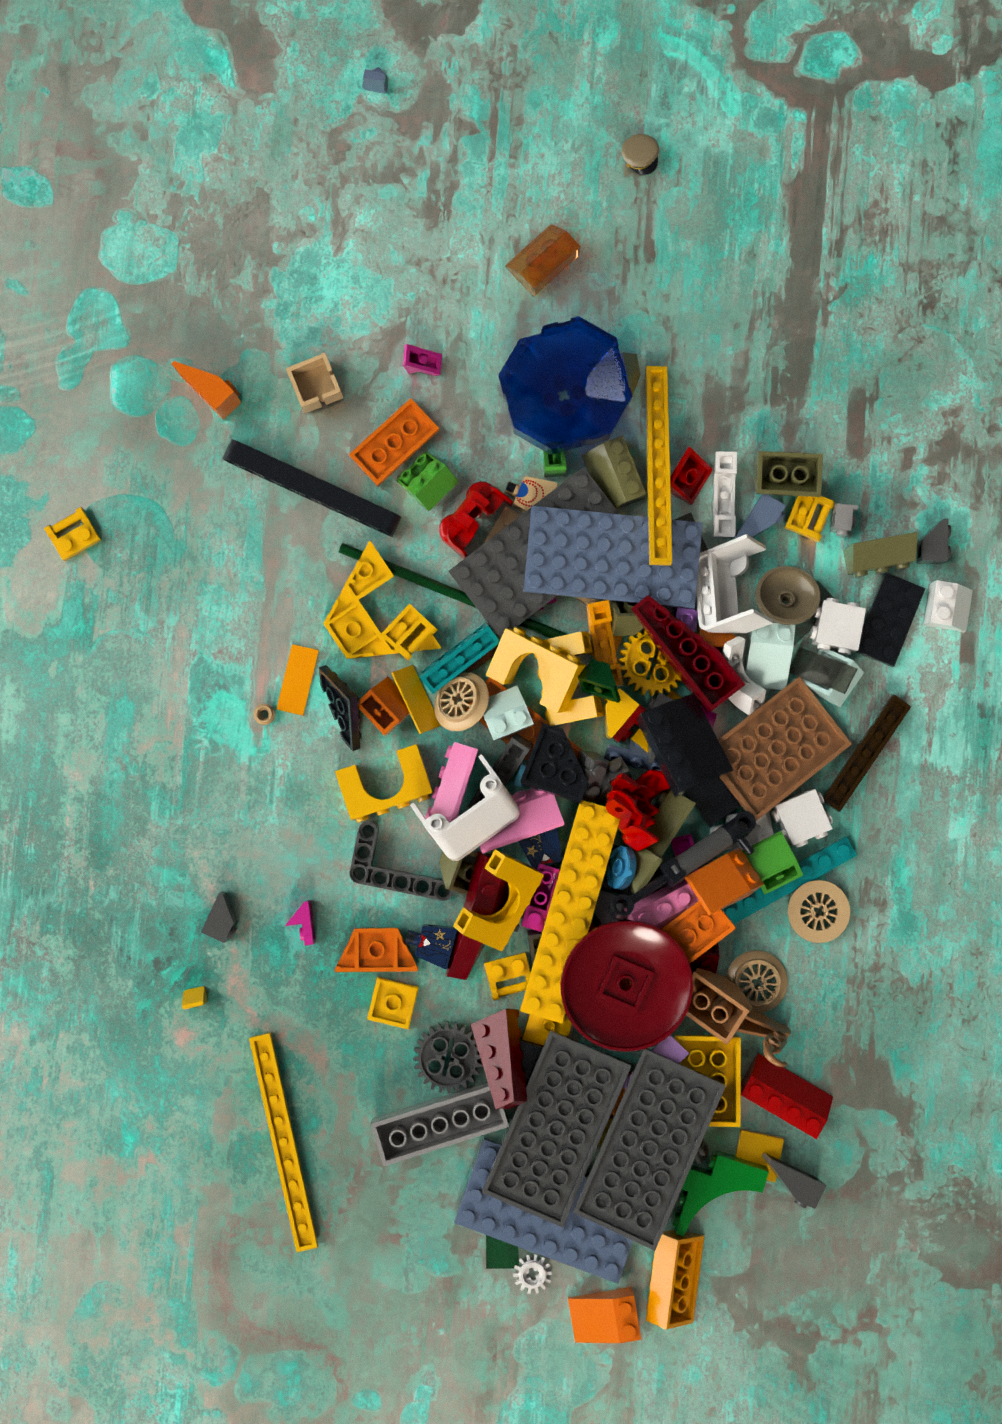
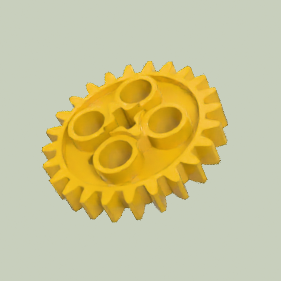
(634, 655)

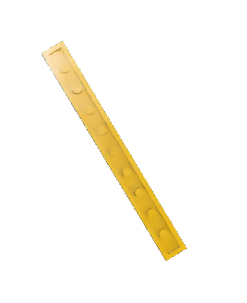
(658, 466)
(283, 1142)

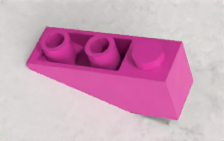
(537, 910)

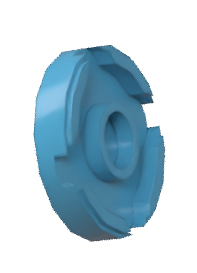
(621, 867)

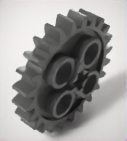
(429, 1052)

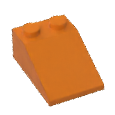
(211, 388)
(724, 881)
(605, 1317)

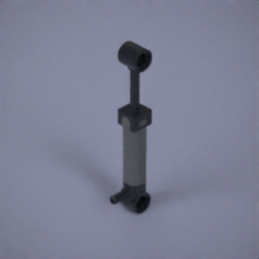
(690, 860)

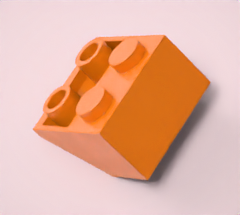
(384, 706)

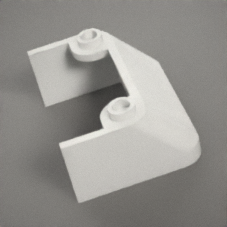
(717, 588)
(475, 824)

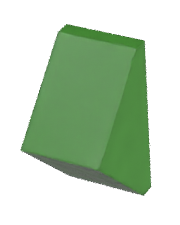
(554, 464)

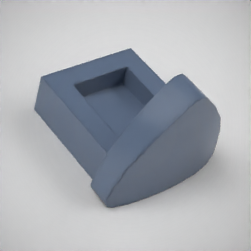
(375, 81)

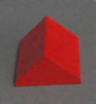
(689, 476)

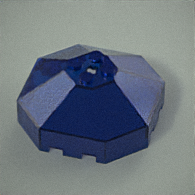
(573, 359)

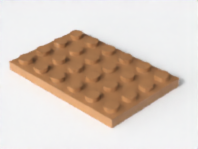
(780, 748)

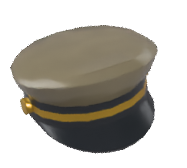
(641, 153)

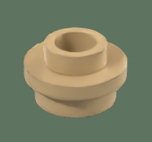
(257, 714)

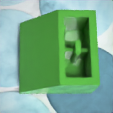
(427, 480)
(774, 862)

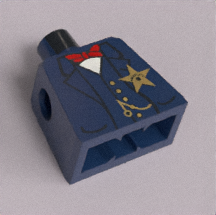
(542, 848)
(433, 943)

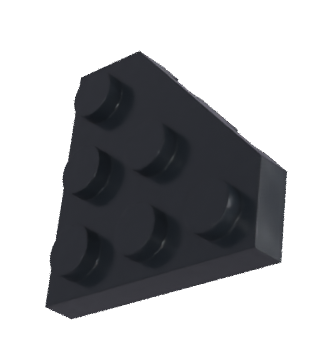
(342, 706)
(555, 766)

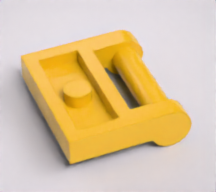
(802, 514)
(75, 540)
(403, 626)
(505, 969)

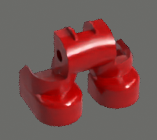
(460, 527)
(631, 804)

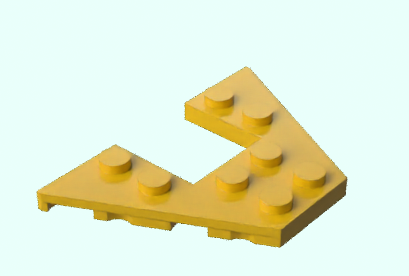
(351, 623)

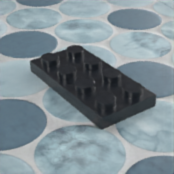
(889, 619)

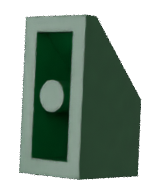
(599, 681)

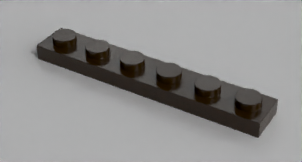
(866, 753)

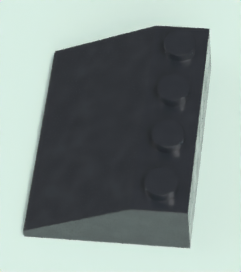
(684, 744)

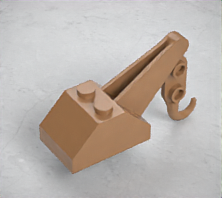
(724, 1010)

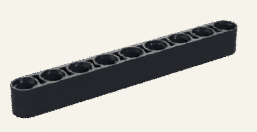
(312, 488)

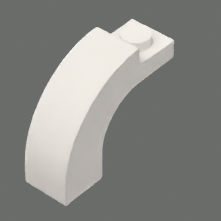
(751, 695)

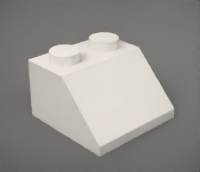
(948, 606)

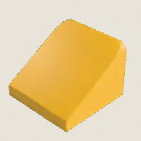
(194, 997)

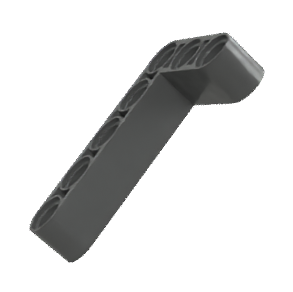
(390, 884)

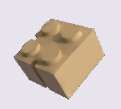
(314, 383)

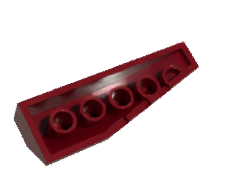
(691, 657)
(486, 897)

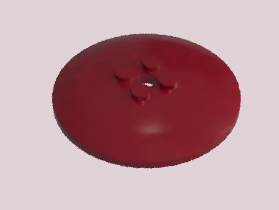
(634, 1015)

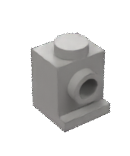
(842, 519)

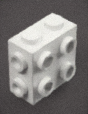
(838, 626)
(802, 817)

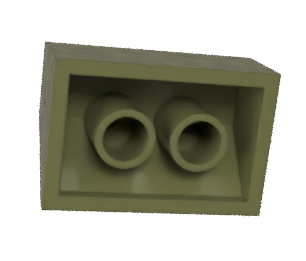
(615, 472)
(788, 473)
(881, 554)
(668, 820)

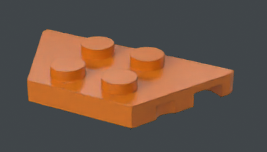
(376, 952)

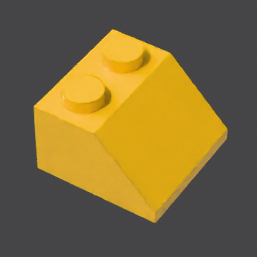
(617, 713)

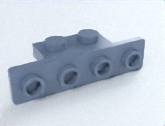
(633, 756)

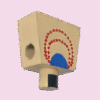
(529, 492)

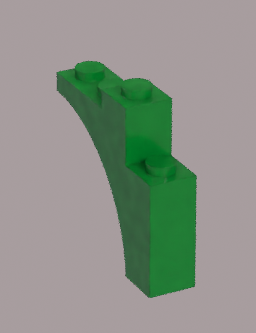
(726, 1176)

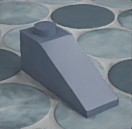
(762, 516)

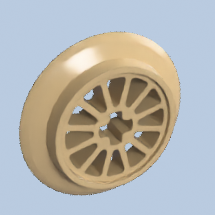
(476, 709)
(840, 903)
(771, 962)

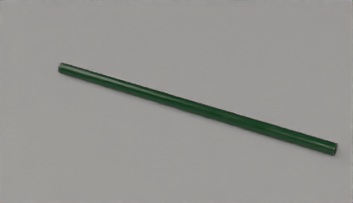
(446, 590)

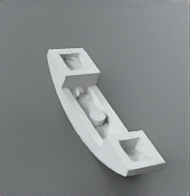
(724, 494)

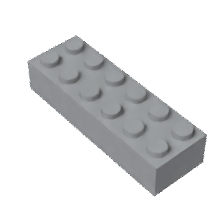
(437, 1124)

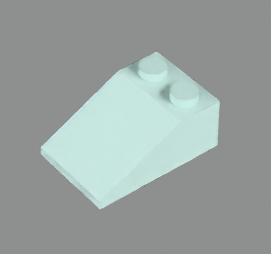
(770, 655)

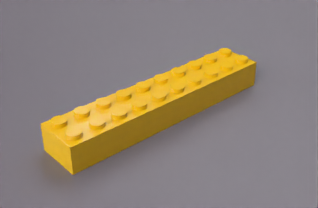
(570, 907)

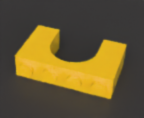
(563, 669)
(580, 708)
(361, 803)
(497, 928)

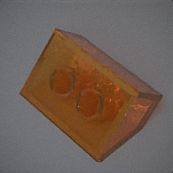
(544, 259)

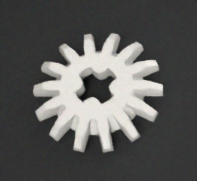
(540, 1277)

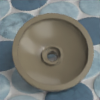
(789, 585)

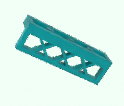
(458, 658)

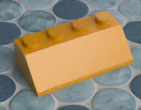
(675, 1279)

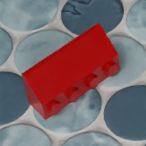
(786, 1096)

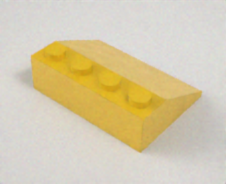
(722, 1063)

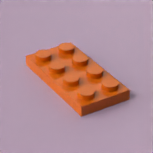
(394, 442)

